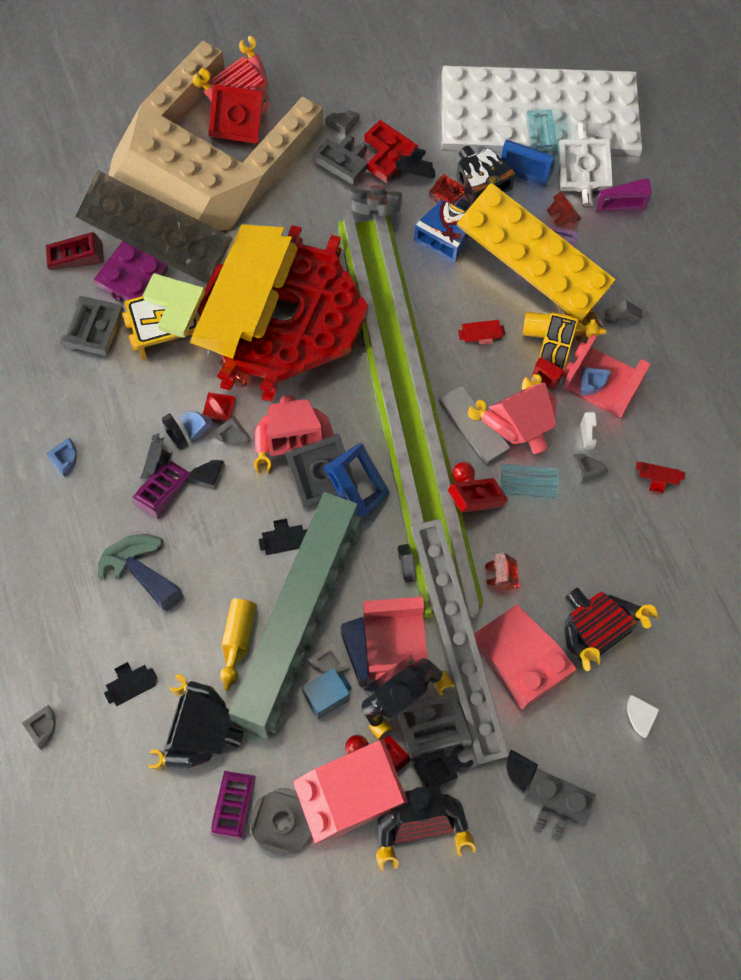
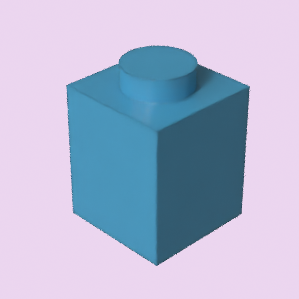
(327, 692)

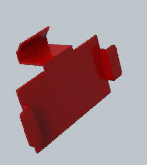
(482, 331)
(660, 475)

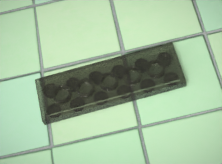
(153, 227)

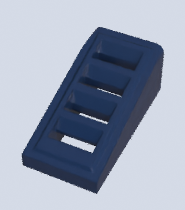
(160, 588)
(354, 639)

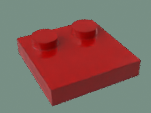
(236, 113)

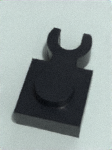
(440, 769)

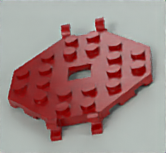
(320, 329)

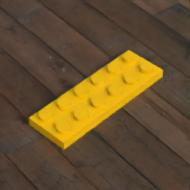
(536, 252)

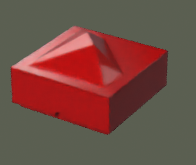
(549, 373)
(219, 407)

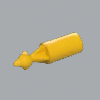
(536, 326)
(236, 638)

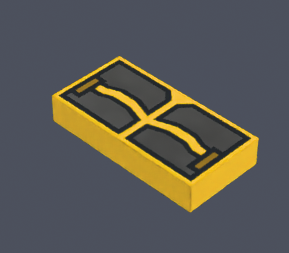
(558, 339)

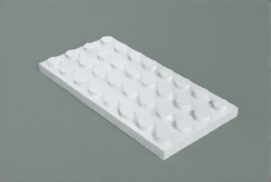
(491, 105)

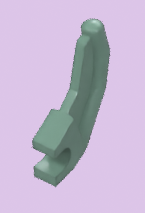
(133, 546)

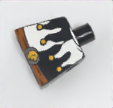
(480, 169)

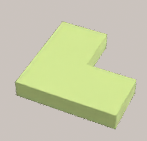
(180, 302)

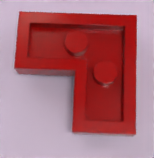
(390, 146)

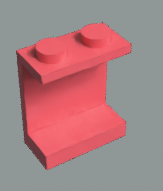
(621, 383)
(393, 633)

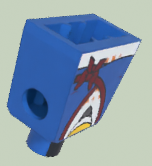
(440, 231)

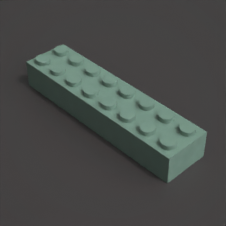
(295, 617)

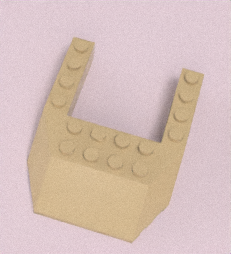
(194, 174)

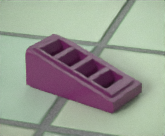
(625, 197)
(157, 508)
(230, 831)

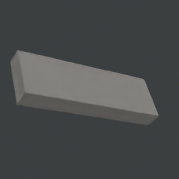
(482, 438)

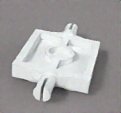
(585, 164)

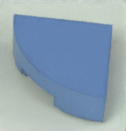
(593, 380)
(196, 424)
(63, 456)

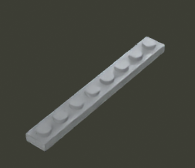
(459, 642)

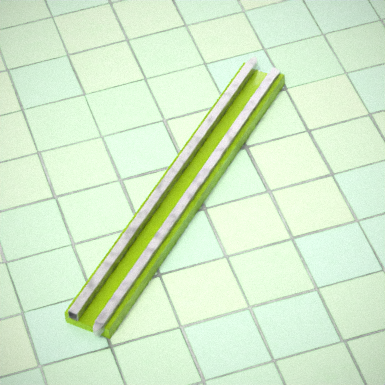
(406, 399)

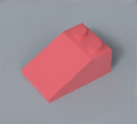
(523, 656)
(349, 791)

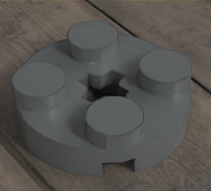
(376, 200)
(265, 830)

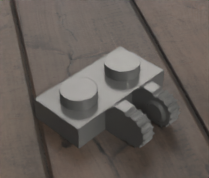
(340, 160)
(560, 798)

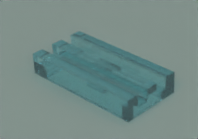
(553, 147)
(527, 481)

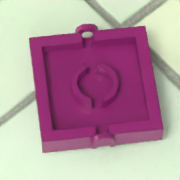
(128, 272)

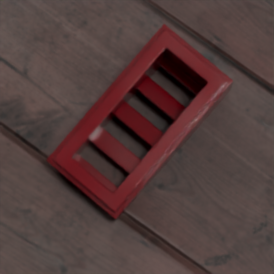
(91, 252)

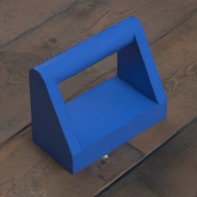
(528, 162)
(344, 485)

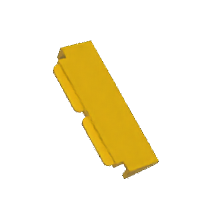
(243, 291)

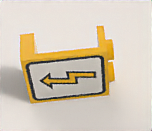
(144, 320)

